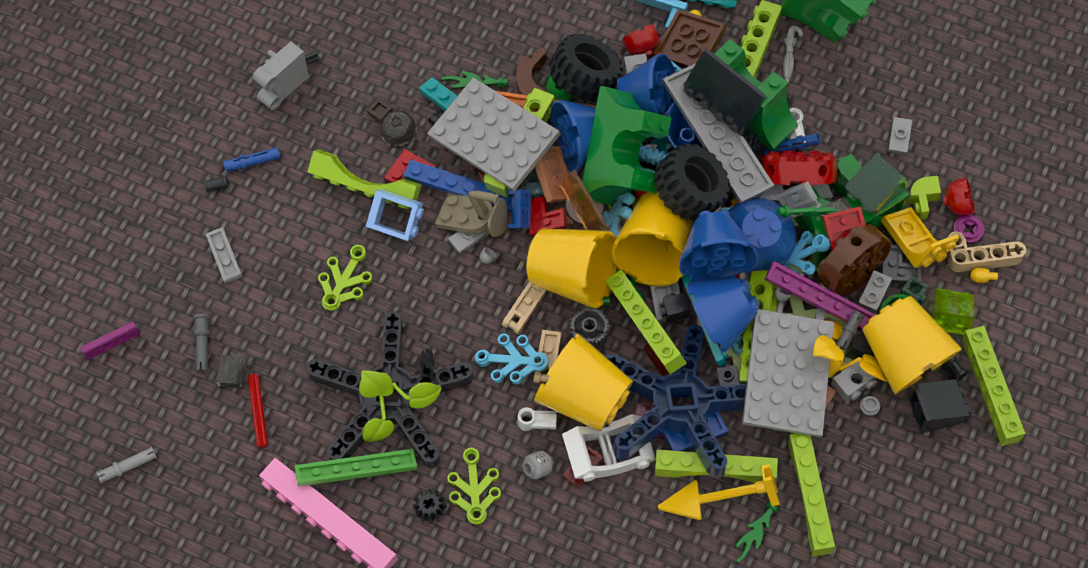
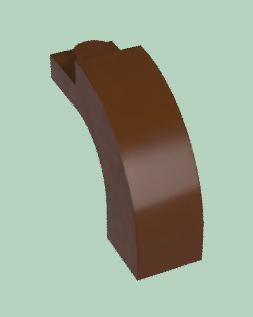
(527, 68)

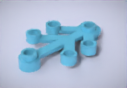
(617, 210)
(820, 243)
(513, 360)

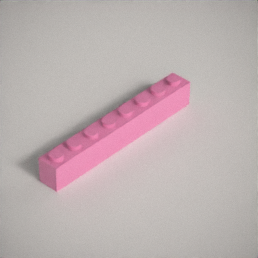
(326, 516)

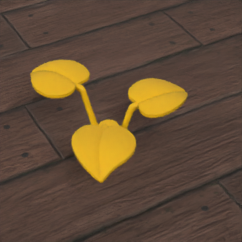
(827, 348)

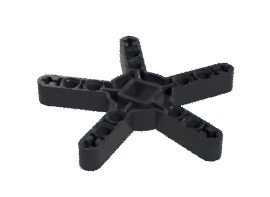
(397, 412)

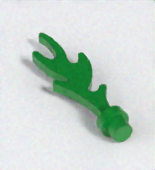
(464, 81)
(785, 211)
(757, 532)

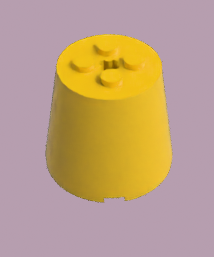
(651, 242)
(572, 264)
(907, 342)
(584, 385)

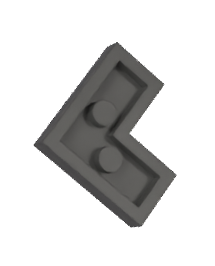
(897, 270)

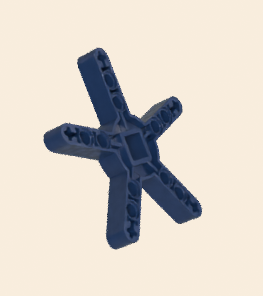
(679, 418)

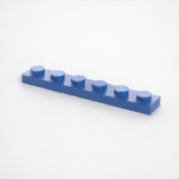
(447, 181)

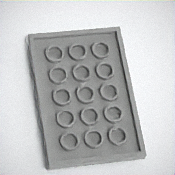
(493, 134)
(784, 378)

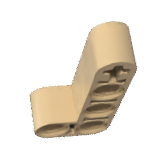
(1010, 253)

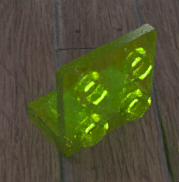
(953, 310)

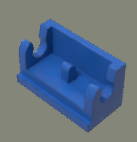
(520, 209)

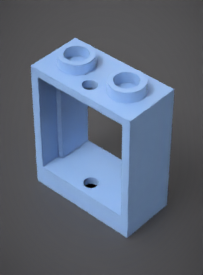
(377, 210)

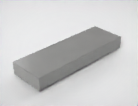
(223, 255)

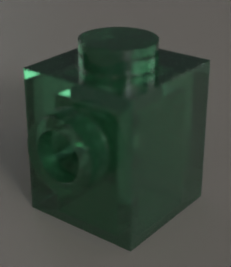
(916, 289)

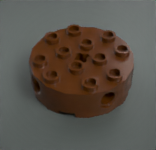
(854, 260)

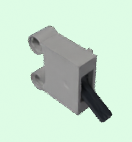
(282, 74)

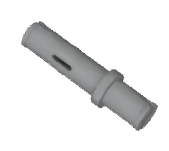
(118, 469)

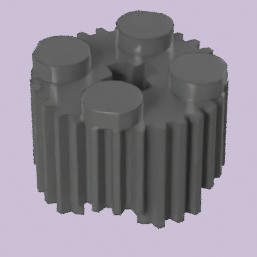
(590, 319)

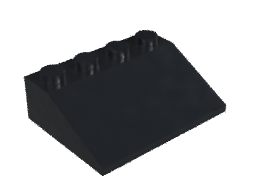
(724, 92)

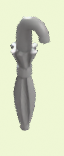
(790, 42)

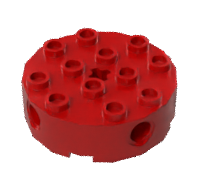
(800, 167)

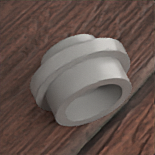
(870, 405)

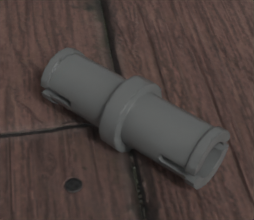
(849, 330)

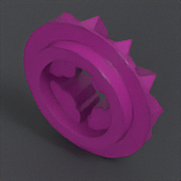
(969, 222)

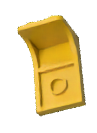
(916, 239)

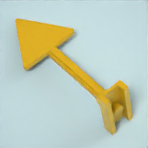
(688, 501)

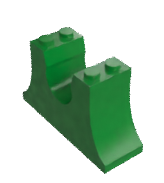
(827, 16)
(774, 119)
(614, 146)
(847, 169)

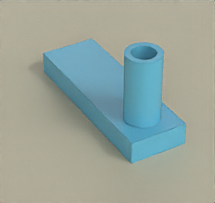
(668, 5)

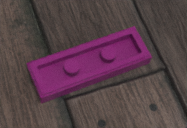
(110, 340)

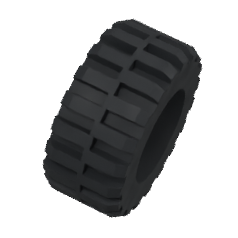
(584, 65)
(703, 170)

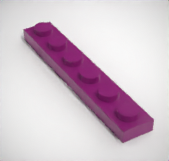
(815, 294)

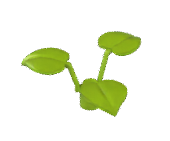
(381, 384)

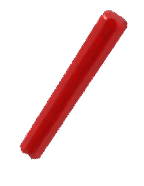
(257, 410)

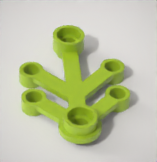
(344, 281)
(474, 489)

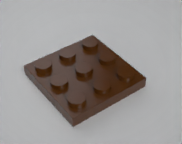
(688, 37)

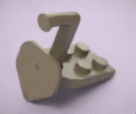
(474, 213)

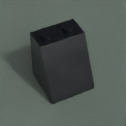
(938, 405)

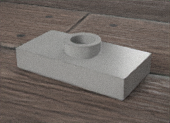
(900, 136)
(462, 241)

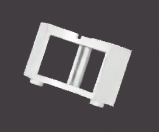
(579, 457)

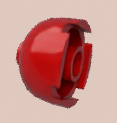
(642, 41)
(959, 197)

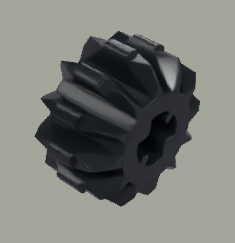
(431, 512)

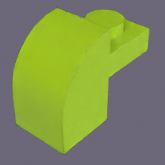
(924, 191)

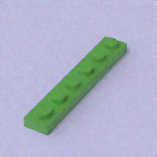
(355, 467)

